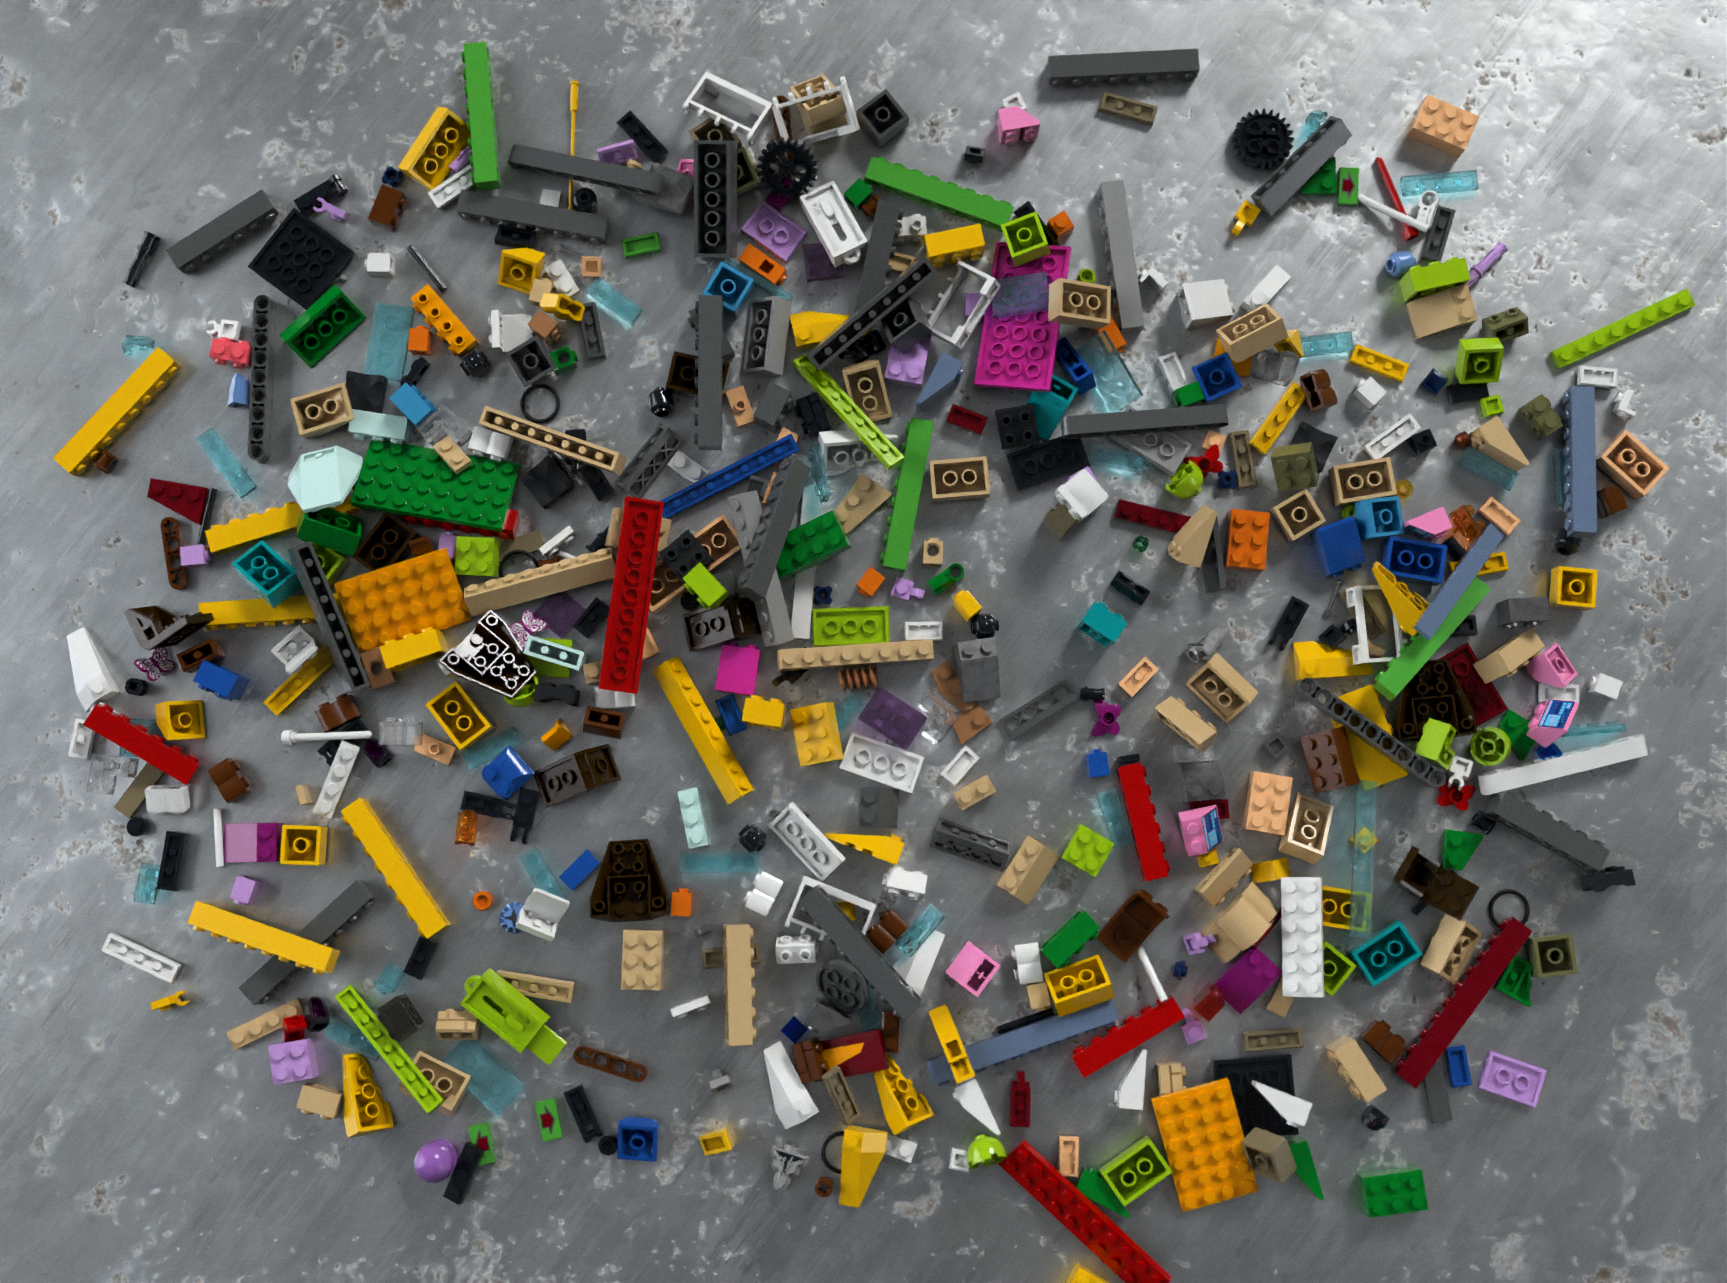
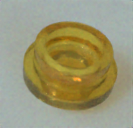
(1408, 486)

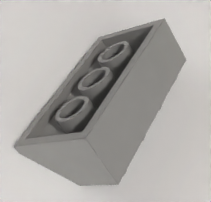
(766, 337)

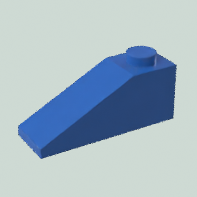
(1074, 367)

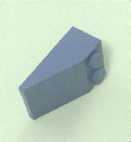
(942, 379)

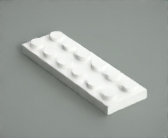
(1302, 937)

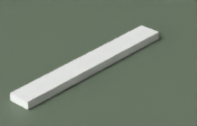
(806, 579)

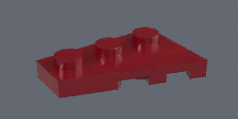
(179, 497)

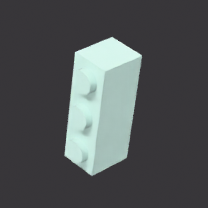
(380, 427)
(555, 653)
(693, 818)

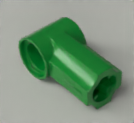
(945, 580)

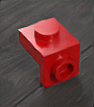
(294, 1028)

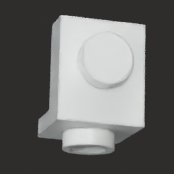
(1156, 279)
(1621, 403)

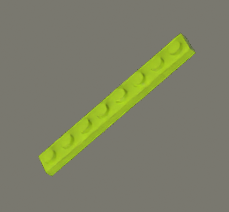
(1622, 328)
(849, 412)
(389, 1049)

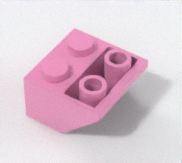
(1016, 125)
(972, 968)

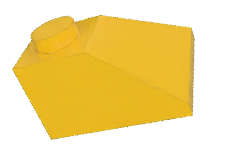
(520, 268)
(180, 719)

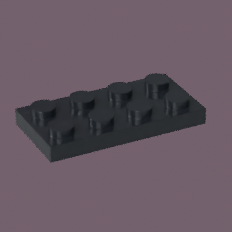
(1047, 461)

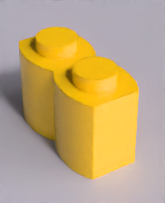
(562, 306)
(966, 605)

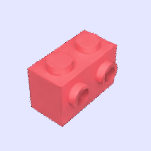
(232, 353)

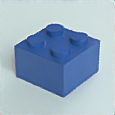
(221, 680)

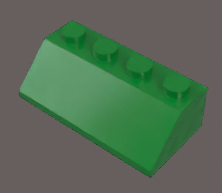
(322, 326)

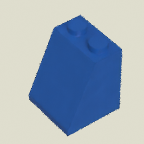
(1339, 547)

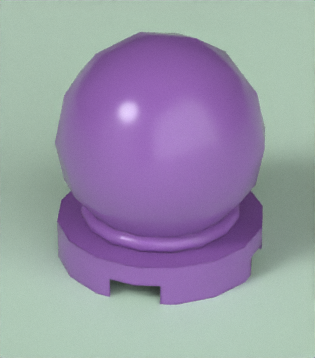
(436, 1161)

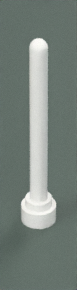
(290, 737)

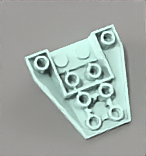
(324, 477)

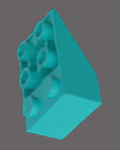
(1051, 405)

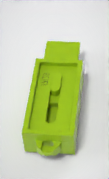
(511, 1015)

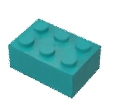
(267, 574)
(1102, 624)
(1384, 953)

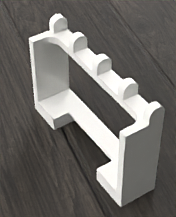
(716, 85)
(842, 130)
(988, 292)
(1360, 651)
(832, 891)

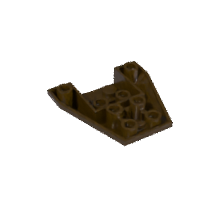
(491, 658)
(1437, 696)
(629, 884)

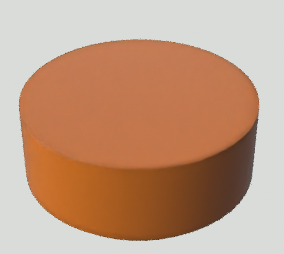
(482, 900)

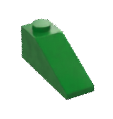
(1305, 1166)
(1096, 1189)

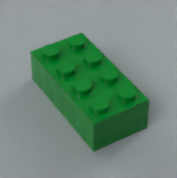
(812, 544)

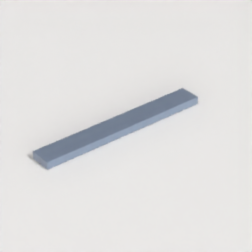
(1459, 581)

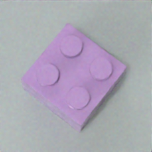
(293, 1061)

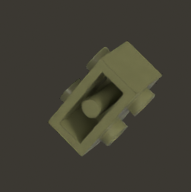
(1505, 325)
(1541, 416)

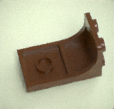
(1132, 924)

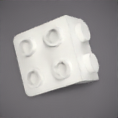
(508, 330)
(1081, 495)
(295, 649)
(541, 914)

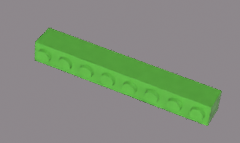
(481, 115)
(938, 194)
(908, 494)
(1421, 650)

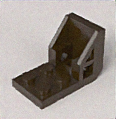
(729, 622)
(161, 629)
(576, 775)
(1435, 885)

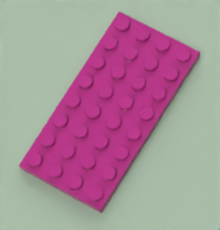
(1021, 348)

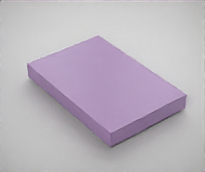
(774, 231)
(1512, 1079)

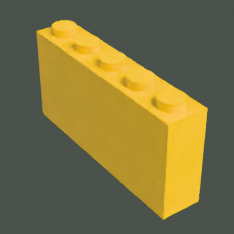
(1369, 762)

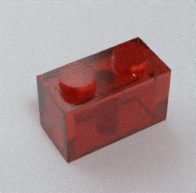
(1209, 1001)

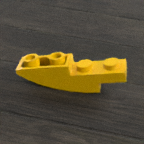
(951, 1044)

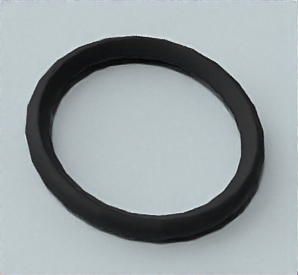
(540, 420)
(512, 553)
(1508, 892)
(824, 1150)

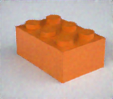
(1246, 540)

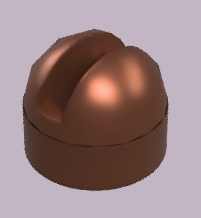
(1462, 439)

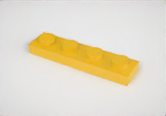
(1278, 418)

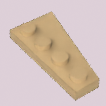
(860, 502)

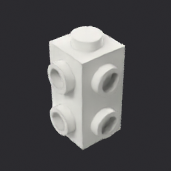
(911, 229)
(904, 883)
(797, 949)

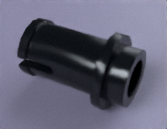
(1455, 548)
(1092, 693)

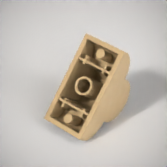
(822, 111)
(1240, 922)

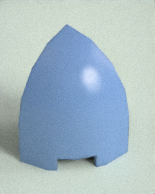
(239, 391)

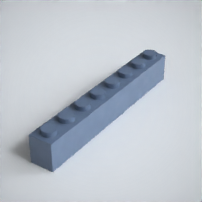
(1580, 462)

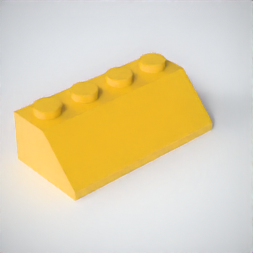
(435, 148)

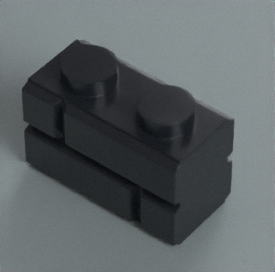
(812, 415)

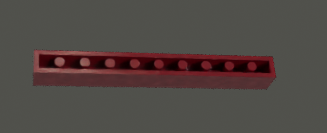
(1462, 1001)

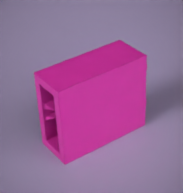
(738, 669)

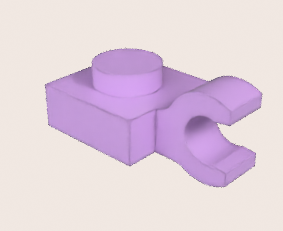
(335, 212)
(904, 589)
(1196, 944)
(1192, 1028)

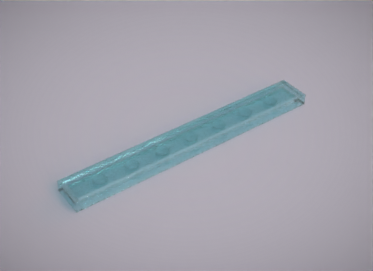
(1363, 860)

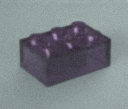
(892, 718)

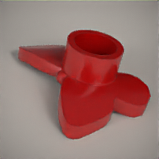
(1208, 462)
(1452, 795)

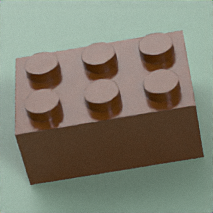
(1329, 759)

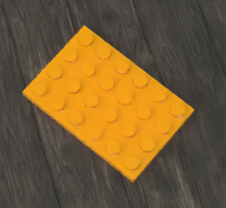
(403, 599)
(1204, 1144)

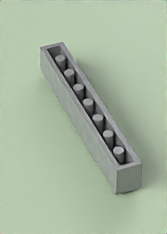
(1121, 256)
(772, 610)

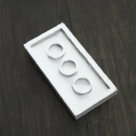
(881, 762)
(806, 841)

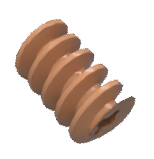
(858, 677)

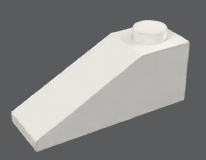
(1266, 289)
(1131, 1088)
(974, 1102)
(1288, 1106)

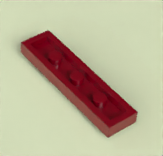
(1150, 516)

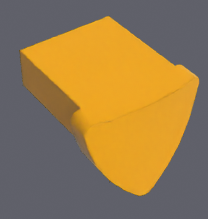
(557, 735)

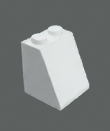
(1205, 303)

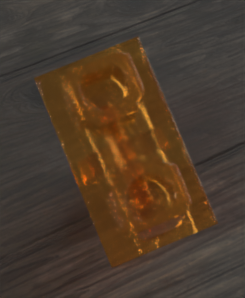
(1465, 522)
(466, 828)

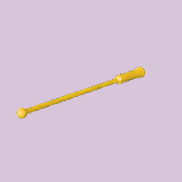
(573, 109)

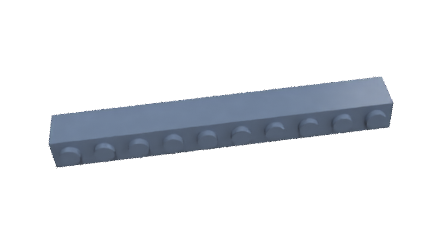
(1025, 1039)

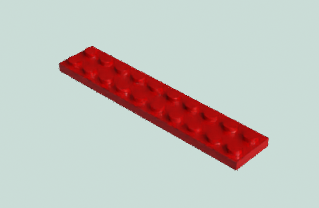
(631, 595)
(1081, 1216)

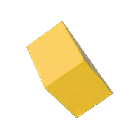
(1291, 343)
(1270, 870)
(716, 1141)

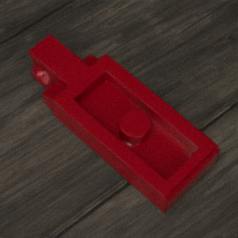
(1020, 1101)

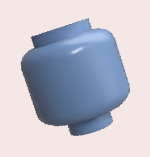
(1399, 263)

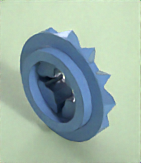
(508, 911)

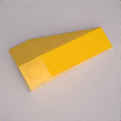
(813, 327)
(1404, 604)
(1320, 662)
(881, 847)
(900, 1101)
(363, 1104)
(861, 1156)

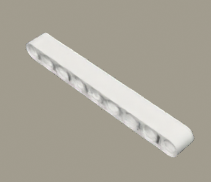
(1567, 764)

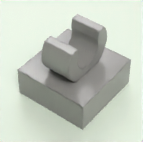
(721, 1082)

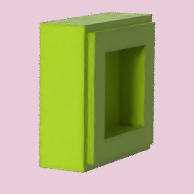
(1491, 406)

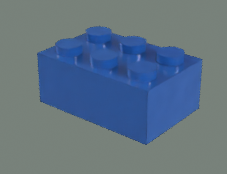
(1414, 560)

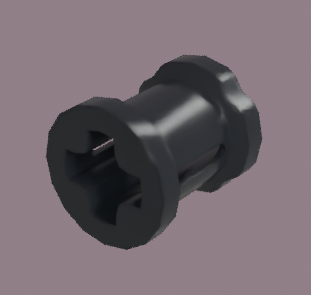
(130, 687)
(1483, 822)

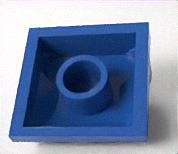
(1217, 377)
(507, 773)
(638, 1139)

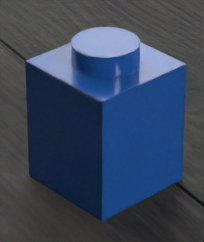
(1097, 763)

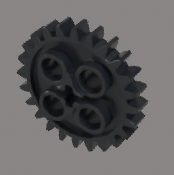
(1262, 123)
(800, 158)

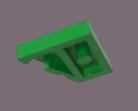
(1323, 182)
(1516, 729)
(1458, 848)
(1516, 980)

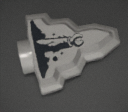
(1205, 646)
(786, 1164)

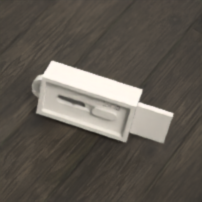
(833, 221)

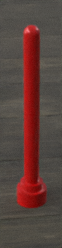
(1408, 232)

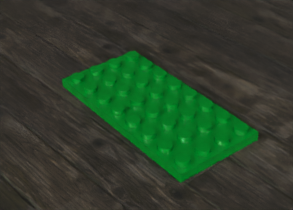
(422, 485)

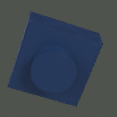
(1434, 381)

